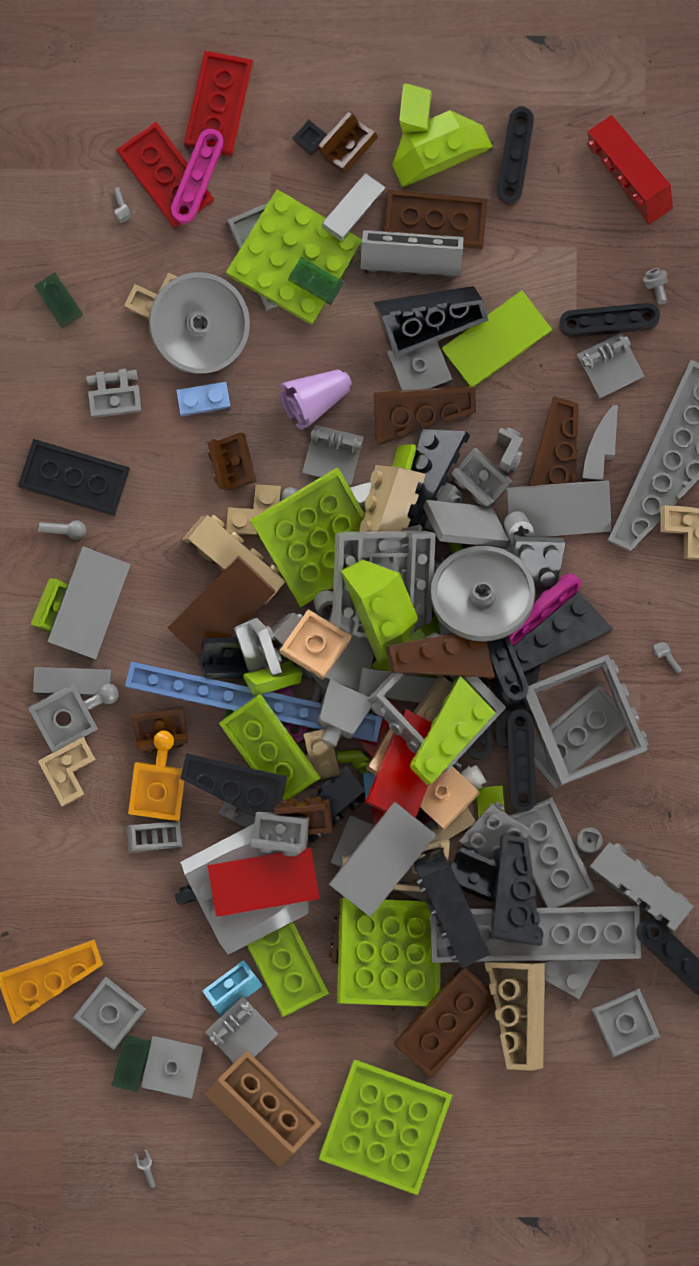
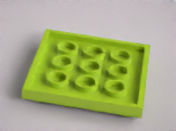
(275, 246)
(303, 533)
(386, 955)
(385, 1127)

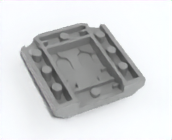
(401, 551)
(240, 928)

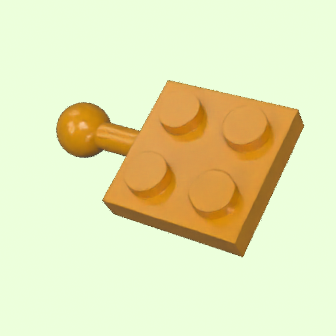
(157, 788)

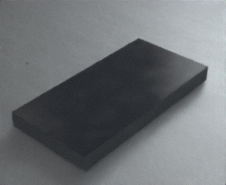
(74, 477)

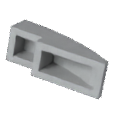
(601, 447)

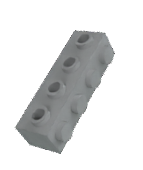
(411, 253)

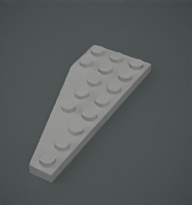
(668, 468)

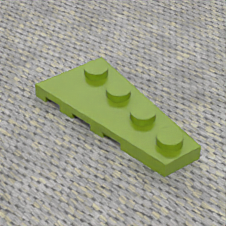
(455, 726)

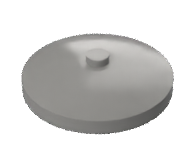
(199, 323)
(482, 593)

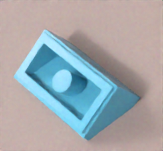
(231, 987)

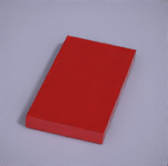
(219, 99)
(158, 168)
(395, 778)
(262, 882)

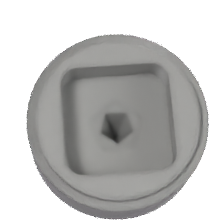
(589, 840)

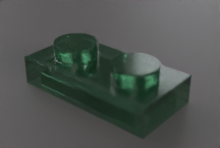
(316, 281)
(58, 300)
(131, 1063)

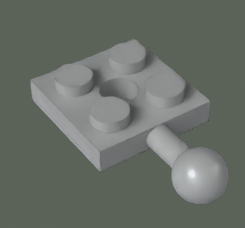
(70, 701)

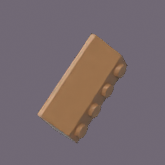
(263, 1109)

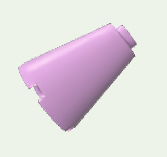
(313, 395)

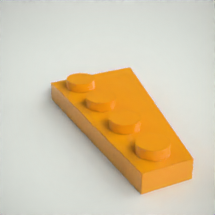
(42, 979)

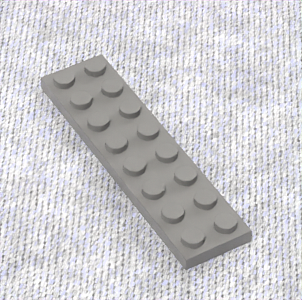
(565, 933)

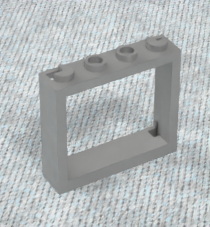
(620, 695)
(401, 726)

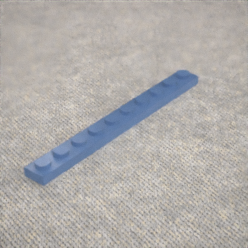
(233, 696)

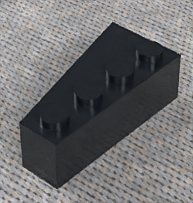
(429, 317)
(343, 794)
(451, 908)

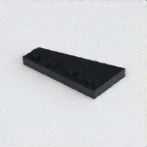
(235, 784)

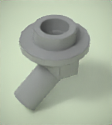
(655, 279)

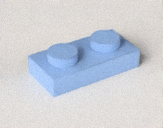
(203, 399)

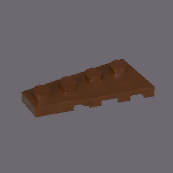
(416, 409)
(557, 448)
(442, 657)

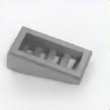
(144, 847)

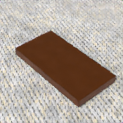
(437, 216)
(222, 606)
(446, 1022)

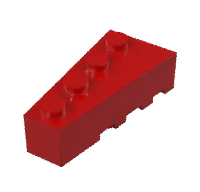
(631, 169)

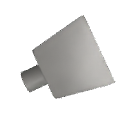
(341, 712)

